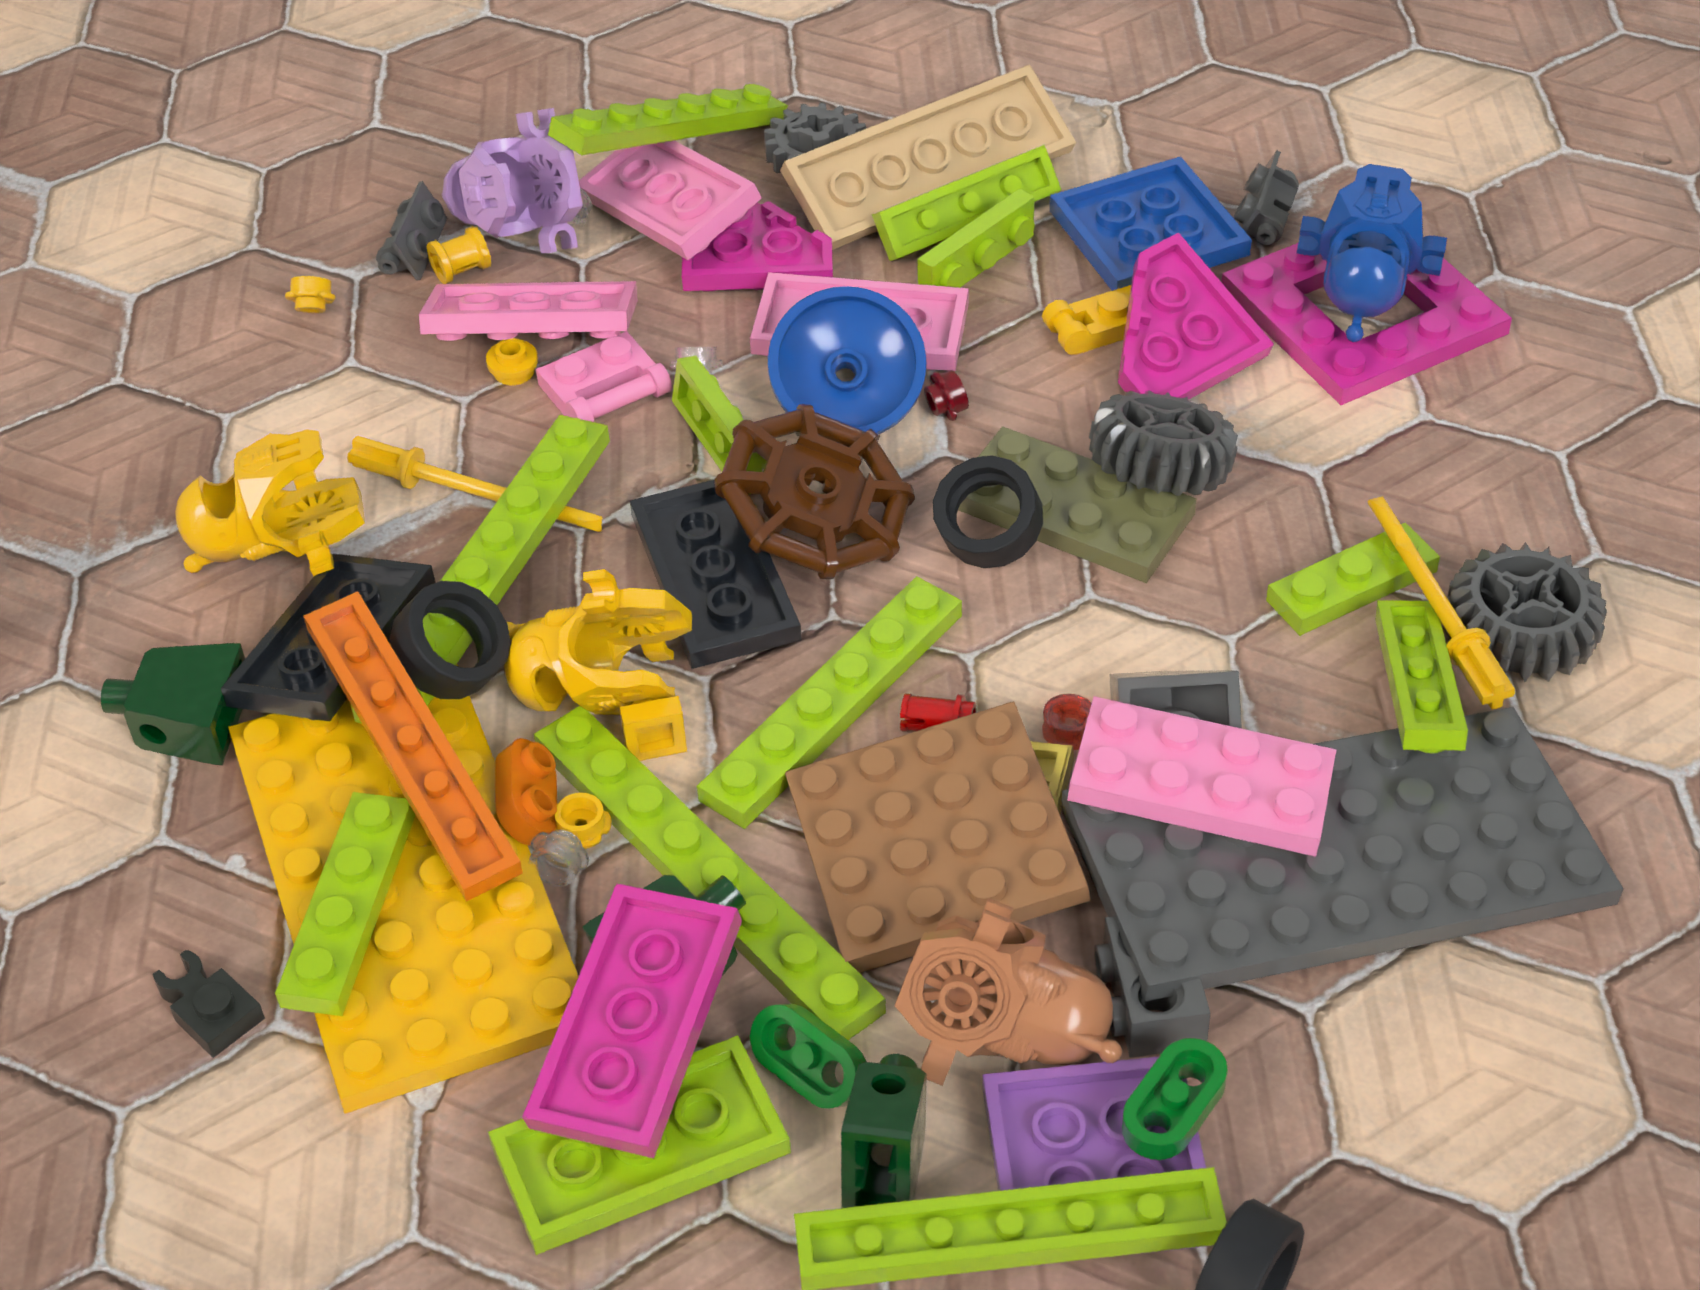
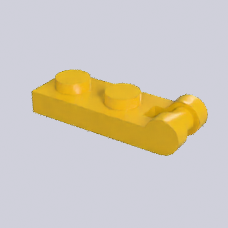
(1090, 321)

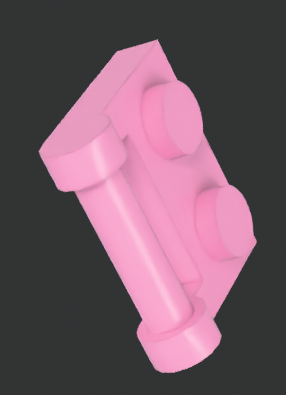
(603, 378)

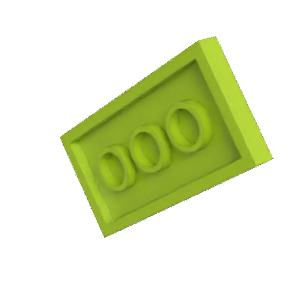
(713, 1133)

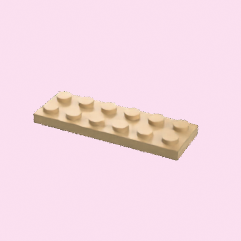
(922, 151)

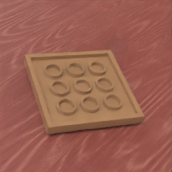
(933, 833)

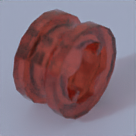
(1059, 709)

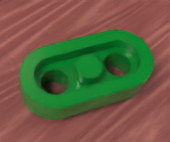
(813, 1058)
(1171, 1103)

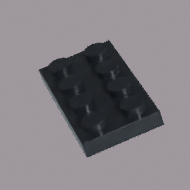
(708, 567)
(286, 667)

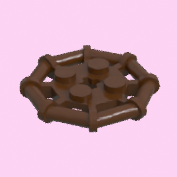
(826, 454)

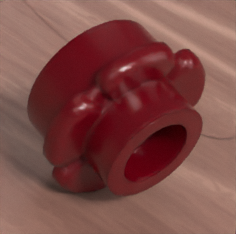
(946, 394)

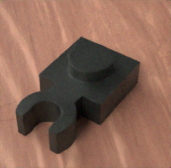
(211, 1008)

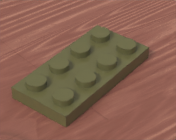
(1085, 507)

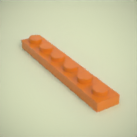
(413, 747)

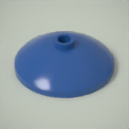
(852, 332)

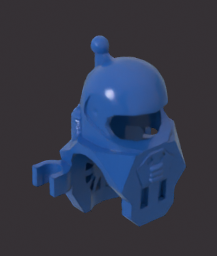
(1371, 244)

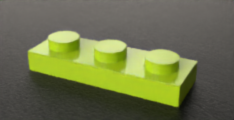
(979, 243)
(708, 411)
(1345, 581)

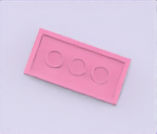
(670, 194)
(538, 308)
(934, 309)
(1203, 776)

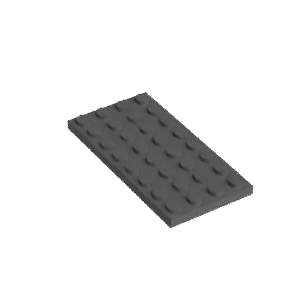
(1404, 860)

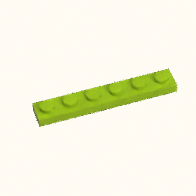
(665, 120)
(829, 702)
(1008, 1228)

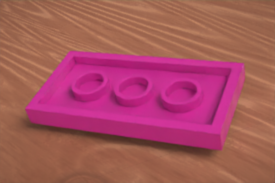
(633, 1020)

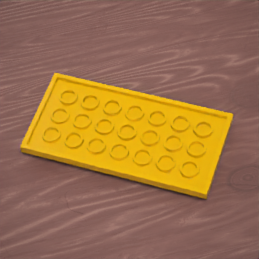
(442, 976)

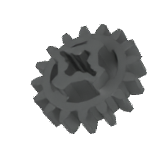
(807, 131)

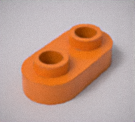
(526, 790)

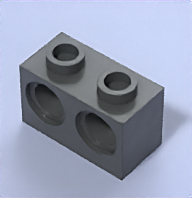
(1147, 1031)

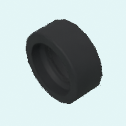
(970, 477)
(471, 610)
(1253, 1251)

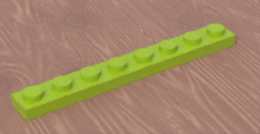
(517, 524)
(683, 846)

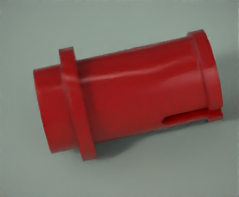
(928, 711)

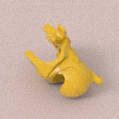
(257, 518)
(583, 646)

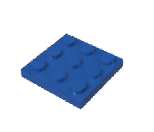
(1142, 207)

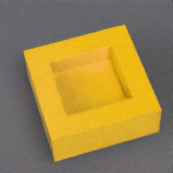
(654, 728)

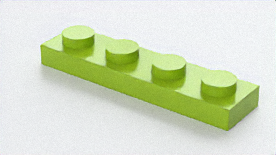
(954, 205)
(1420, 677)
(345, 905)

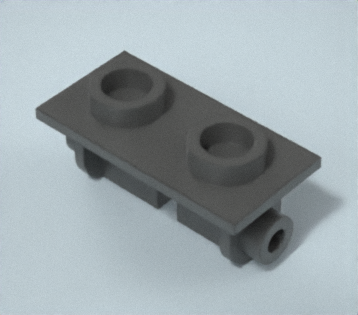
(1266, 207)
(417, 223)

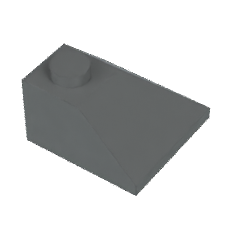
(1193, 694)

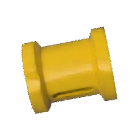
(458, 254)

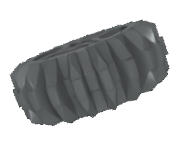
(1163, 443)
(1532, 607)

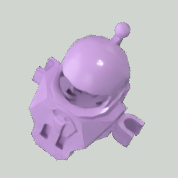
(518, 185)

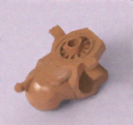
(1007, 994)

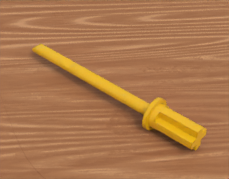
(410, 467)
(1467, 647)

